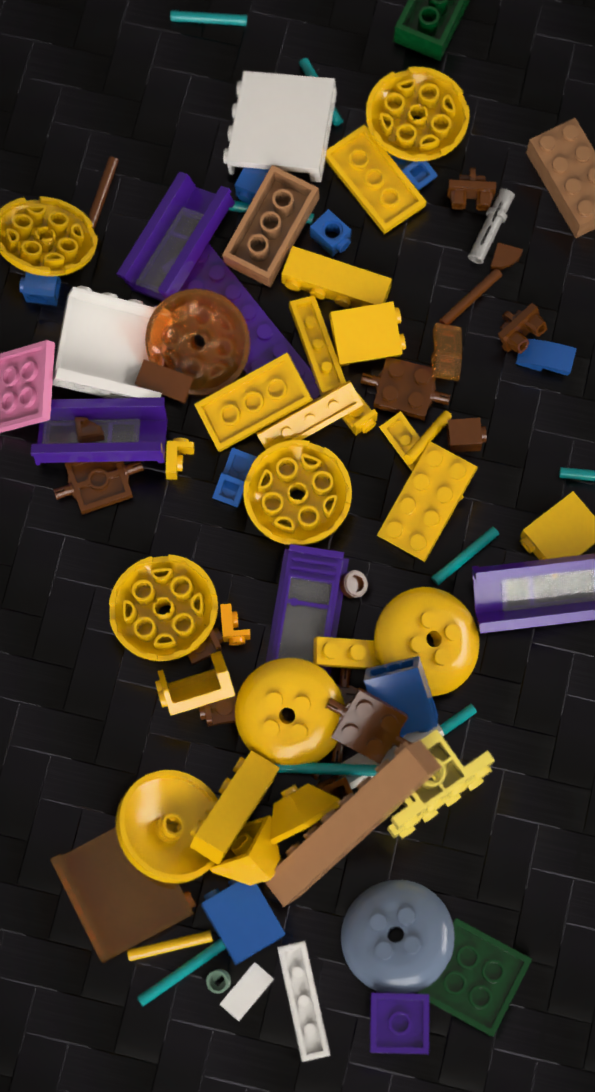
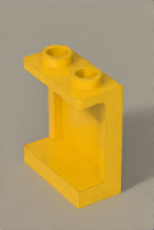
(367, 333)
(561, 531)
(196, 689)

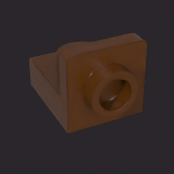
(209, 646)
(219, 711)

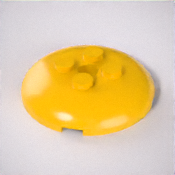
(421, 94)
(46, 236)
(297, 467)
(149, 587)
(424, 611)
(292, 685)

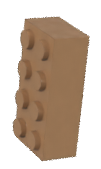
(568, 171)
(271, 226)

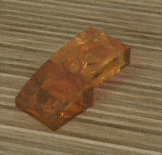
(448, 352)

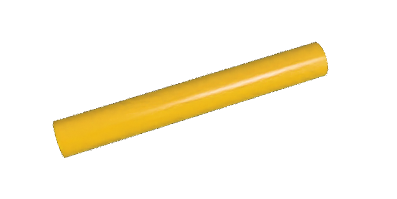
(428, 436)
(169, 945)

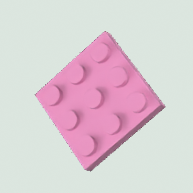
(26, 385)

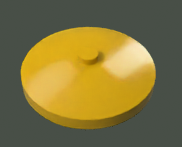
(157, 825)

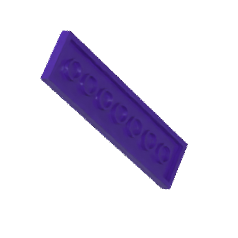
(266, 339)

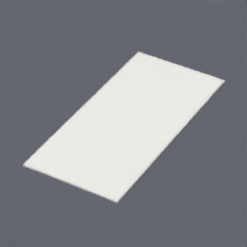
(246, 991)

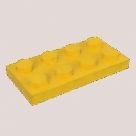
(374, 179)
(253, 402)
(427, 501)

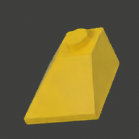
(299, 810)
(252, 854)

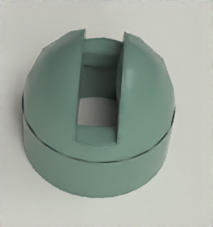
(214, 976)

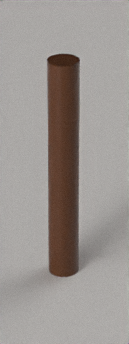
(102, 190)
(473, 295)

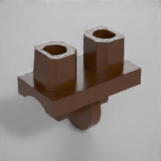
(471, 187)
(518, 326)

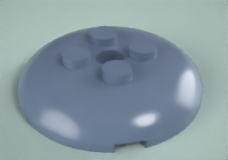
(415, 959)

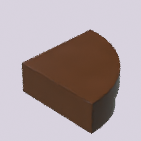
(505, 256)
(88, 431)

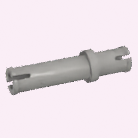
(496, 216)

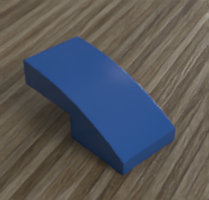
(417, 172)
(547, 356)
(232, 479)

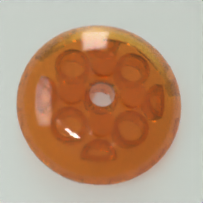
(217, 320)

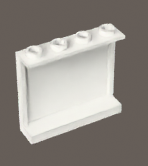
(281, 123)
(102, 345)

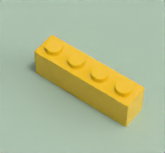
(334, 280)
(234, 806)

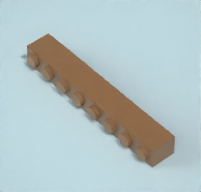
(353, 821)

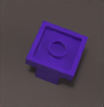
(399, 1023)

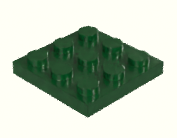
(478, 979)

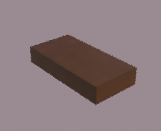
(164, 380)

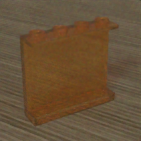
(116, 899)

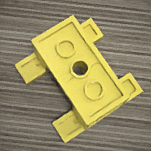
(443, 787)

